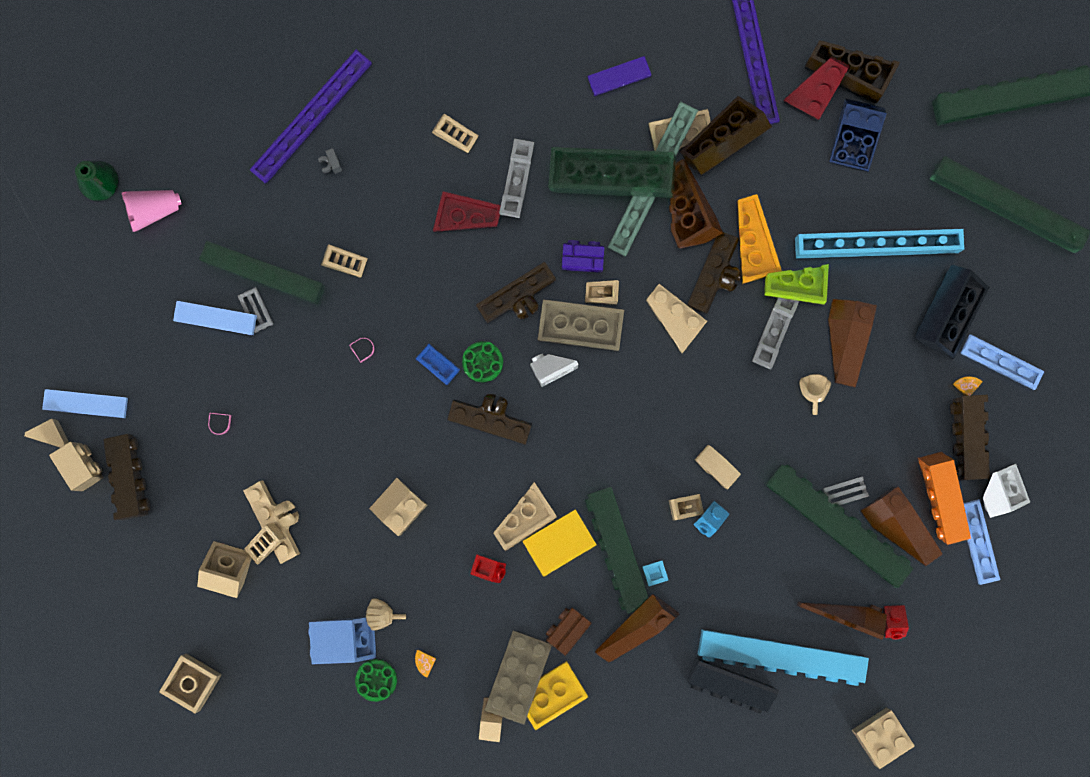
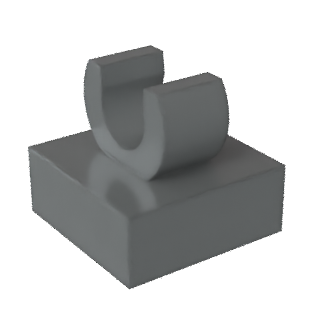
(333, 162)

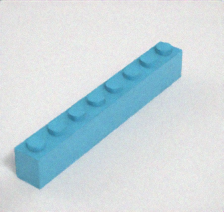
(879, 243)
(783, 656)

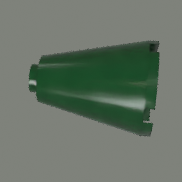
(96, 179)

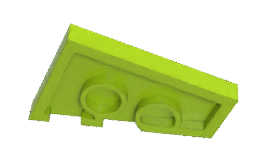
(799, 285)

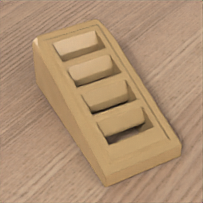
(451, 139)
(325, 262)
(275, 534)

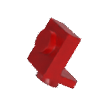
(896, 622)

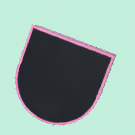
(362, 348)
(219, 423)

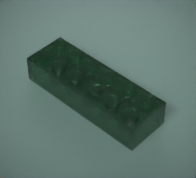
(612, 172)

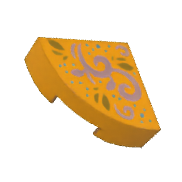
(967, 385)
(424, 662)

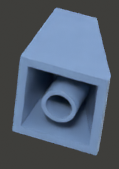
(341, 641)

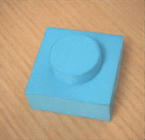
(655, 573)

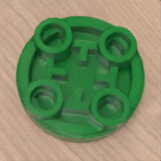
(482, 361)
(376, 680)

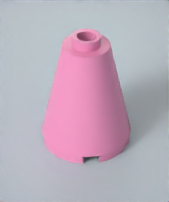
(149, 206)

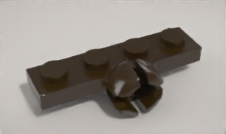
(716, 273)
(517, 294)
(490, 418)

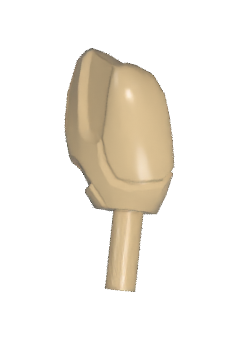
(815, 389)
(380, 614)

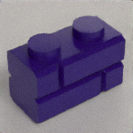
(583, 257)

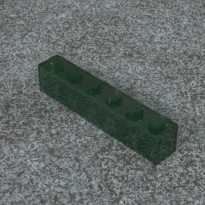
(262, 273)
(618, 549)

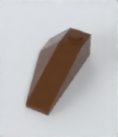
(691, 213)
(849, 331)
(899, 522)

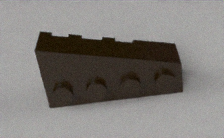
(866, 74)
(971, 437)
(126, 477)

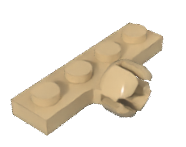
(268, 512)

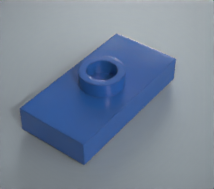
(437, 364)

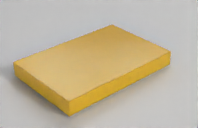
(559, 543)
(555, 695)

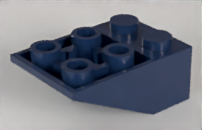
(857, 134)

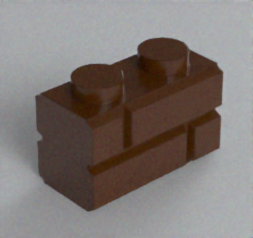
(568, 630)

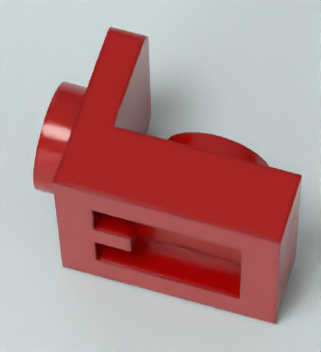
(488, 569)

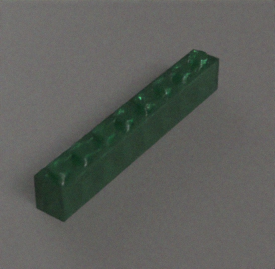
(1012, 96)
(1010, 205)
(839, 526)

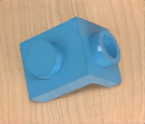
(711, 519)

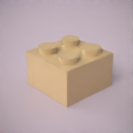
(77, 466)
(190, 683)
(883, 738)

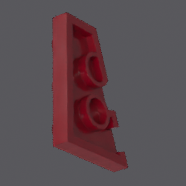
(817, 90)
(462, 212)

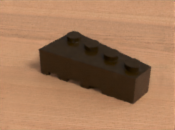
(725, 135)

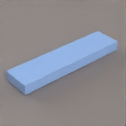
(215, 318)
(1002, 362)
(85, 403)
(980, 544)

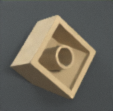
(398, 507)
(224, 569)

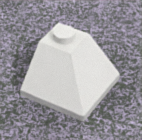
(551, 367)
(1005, 492)

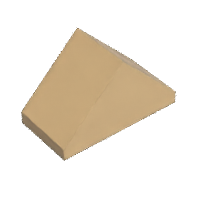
(602, 292)
(49, 432)
(686, 507)
(490, 725)

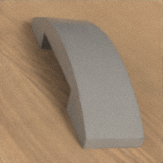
(517, 178)
(774, 332)

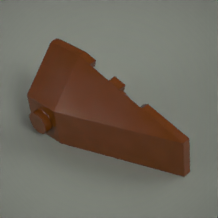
(862, 618)
(642, 625)

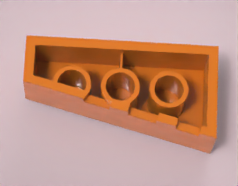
(945, 497)

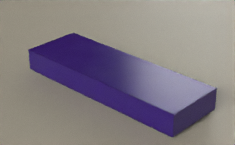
(619, 76)

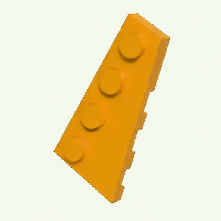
(755, 241)

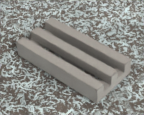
(248, 294)
(862, 487)

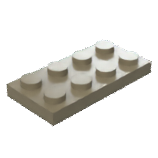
(580, 325)
(518, 677)

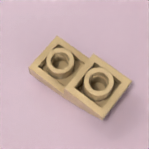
(717, 466)

